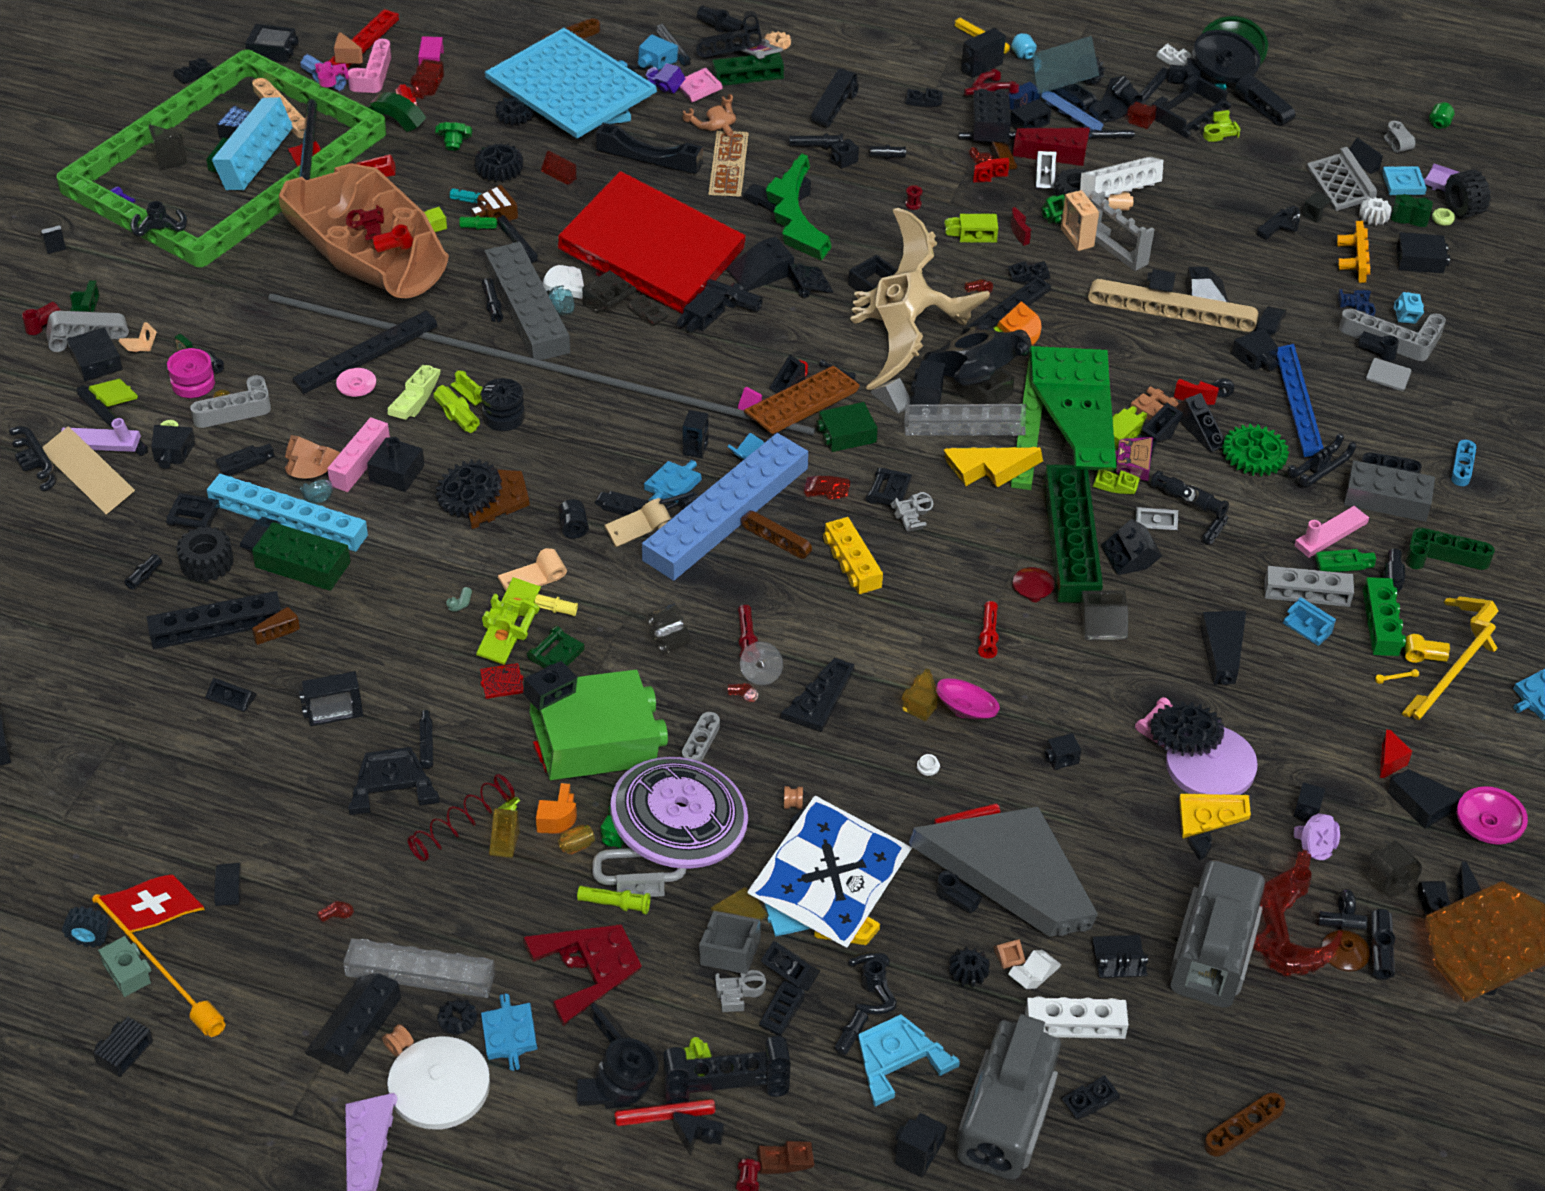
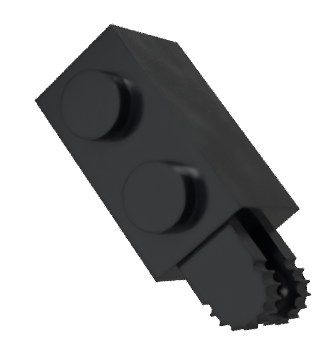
(702, 310)

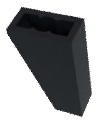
(1223, 641)

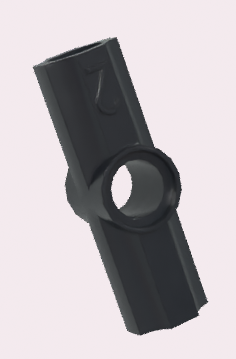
(719, 19)
(736, 295)
(1382, 944)

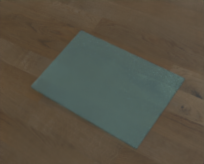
(1065, 64)

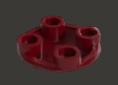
(1033, 583)

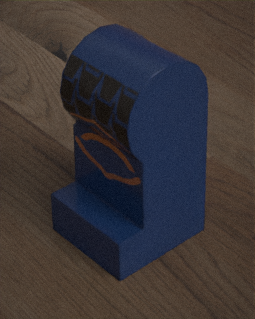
(1026, 94)

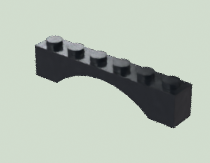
(615, 140)

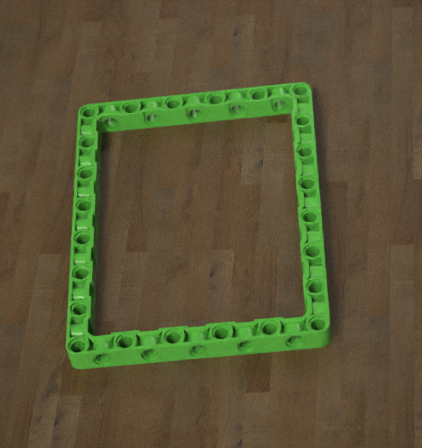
(77, 178)

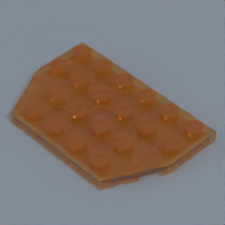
(1487, 939)

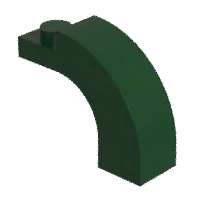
(399, 108)

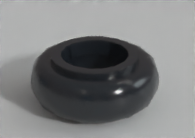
(1224, 382)
(1347, 902)

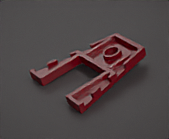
(607, 957)

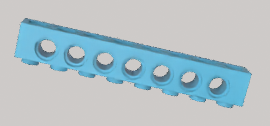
(291, 512)

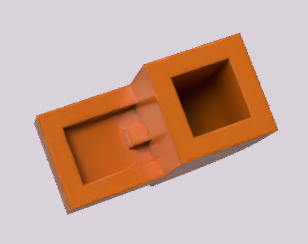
(557, 815)

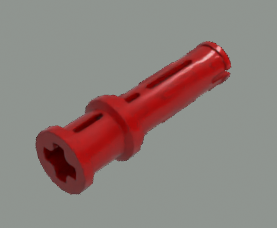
(989, 636)

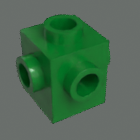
(1053, 209)

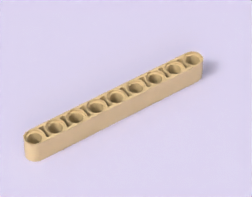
(1173, 305)

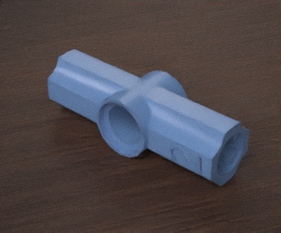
(308, 63)

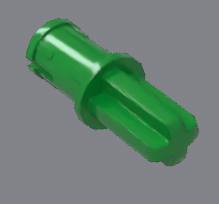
(478, 222)

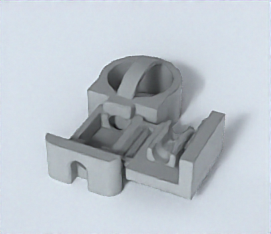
(911, 514)
(732, 989)

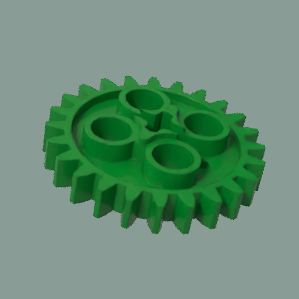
(1255, 450)

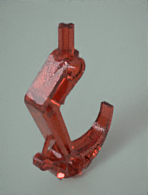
(1285, 890)

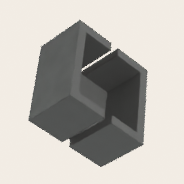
(730, 942)

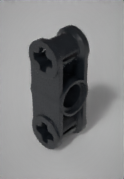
(1076, 95)

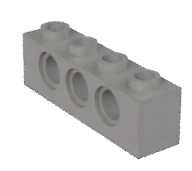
(1311, 585)

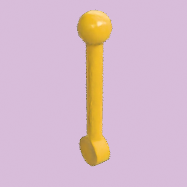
(1380, 678)

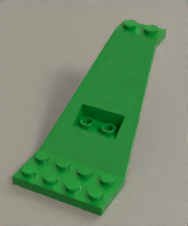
(1078, 378)

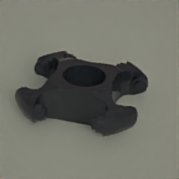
(979, 353)

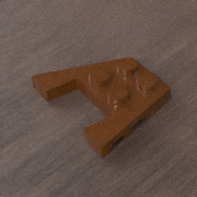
(512, 498)

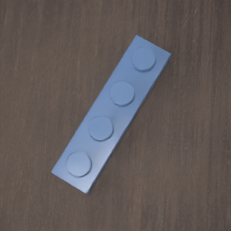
(1067, 108)

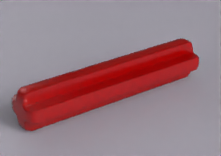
(981, 811)

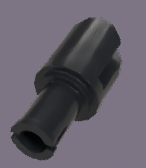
(1395, 568)

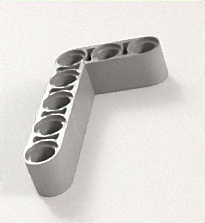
(1411, 344)

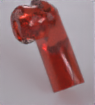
(980, 157)
(979, 285)
(744, 690)
(336, 909)

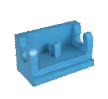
(1309, 621)

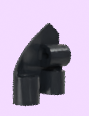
(1116, 101)

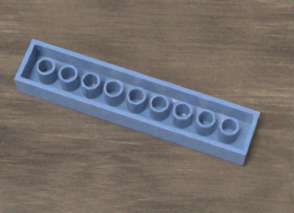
(720, 507)

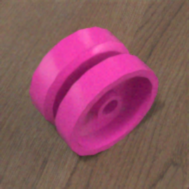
(191, 373)

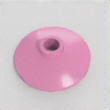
(356, 382)

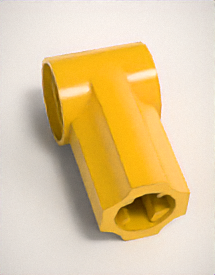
(1419, 649)

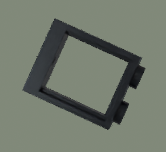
(873, 265)

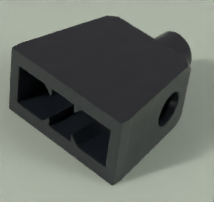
(1256, 350)
(171, 444)

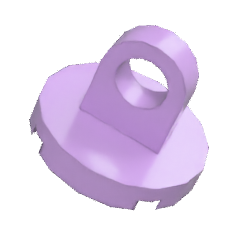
(1319, 836)

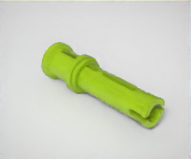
(624, 900)

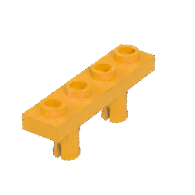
(1358, 241)

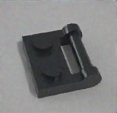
(896, 486)
(195, 507)

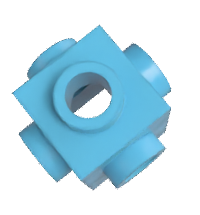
(1408, 307)

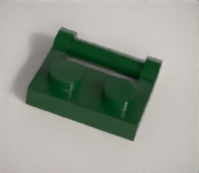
(566, 650)

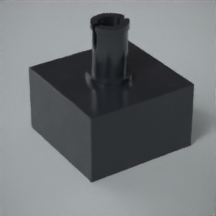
(395, 464)

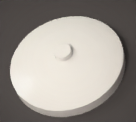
(439, 1082)

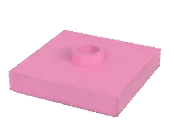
(699, 85)

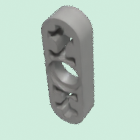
(700, 730)

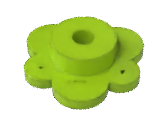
(511, 805)

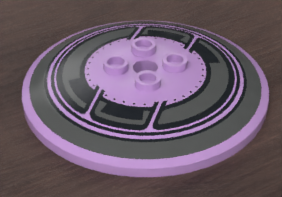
(672, 835)

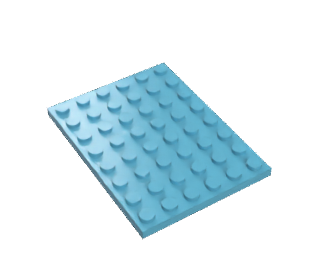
(570, 82)

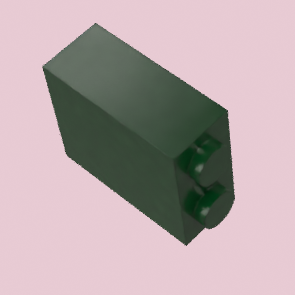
(847, 427)

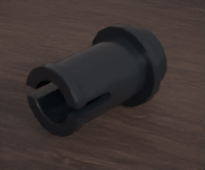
(217, 363)

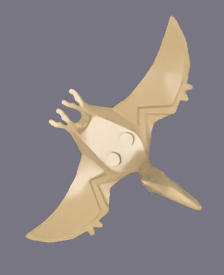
(905, 295)

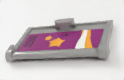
(763, 49)

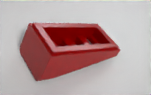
(384, 164)

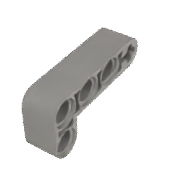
(71, 323)
(233, 406)

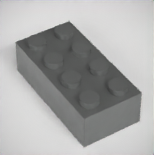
(1389, 491)

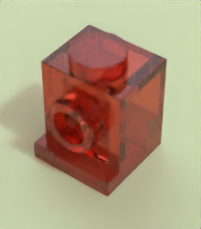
(1141, 115)

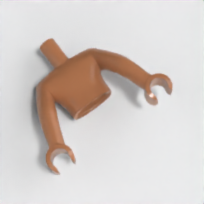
(717, 115)

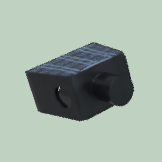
(231, 121)

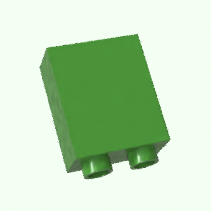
(599, 727)

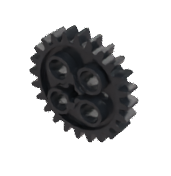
(468, 488)
(1187, 728)

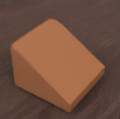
(1010, 954)

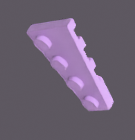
(366, 1139)

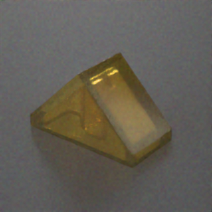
(504, 832)

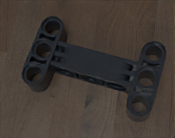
(771, 1070)

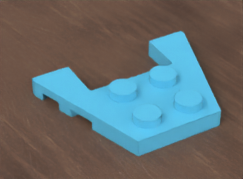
(893, 1047)

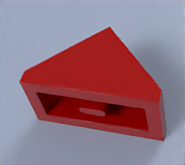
(1394, 754)

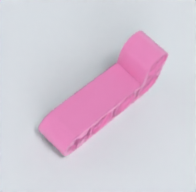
(372, 78)

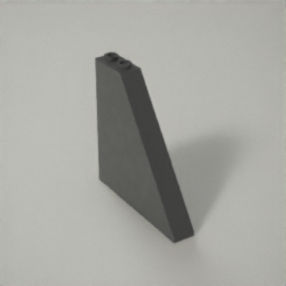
(1013, 863)

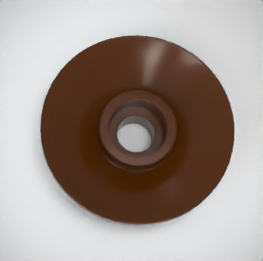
(1351, 957)

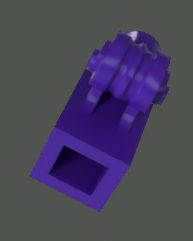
(667, 79)

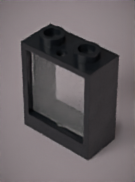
(272, 42)
(329, 699)

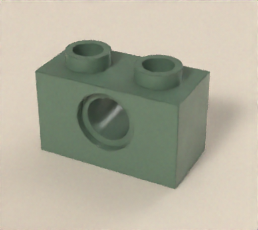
(129, 977)

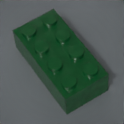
(301, 556)

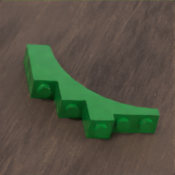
(797, 231)

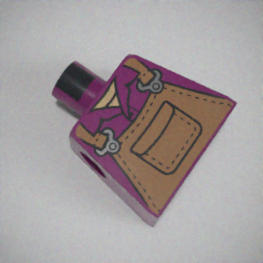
(1134, 456)

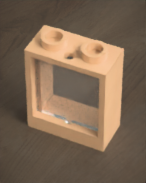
(1079, 220)

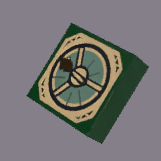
(182, 342)

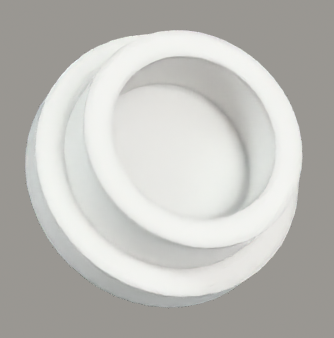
(928, 765)

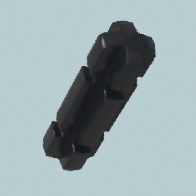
(1214, 529)

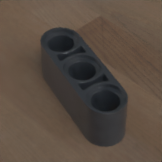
(1392, 462)

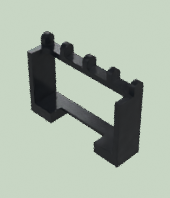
(1191, 86)

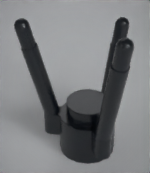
(684, 500)

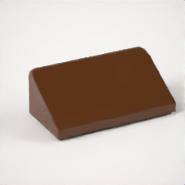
(1002, 150)

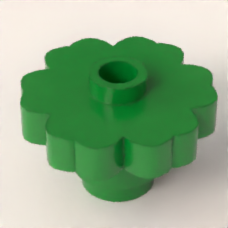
(453, 134)

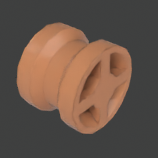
(793, 797)
(397, 1040)

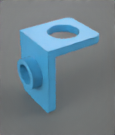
(747, 447)

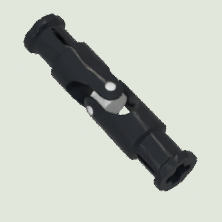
(1177, 488)

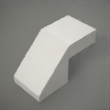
(1035, 970)

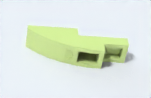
(416, 393)

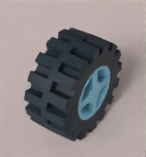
(86, 926)

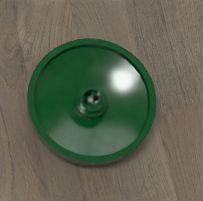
(1245, 28)

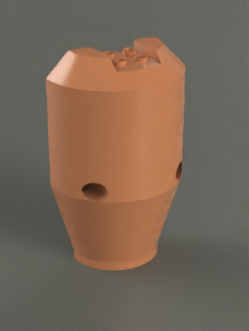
(320, 211)

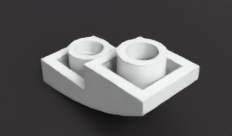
(1172, 56)

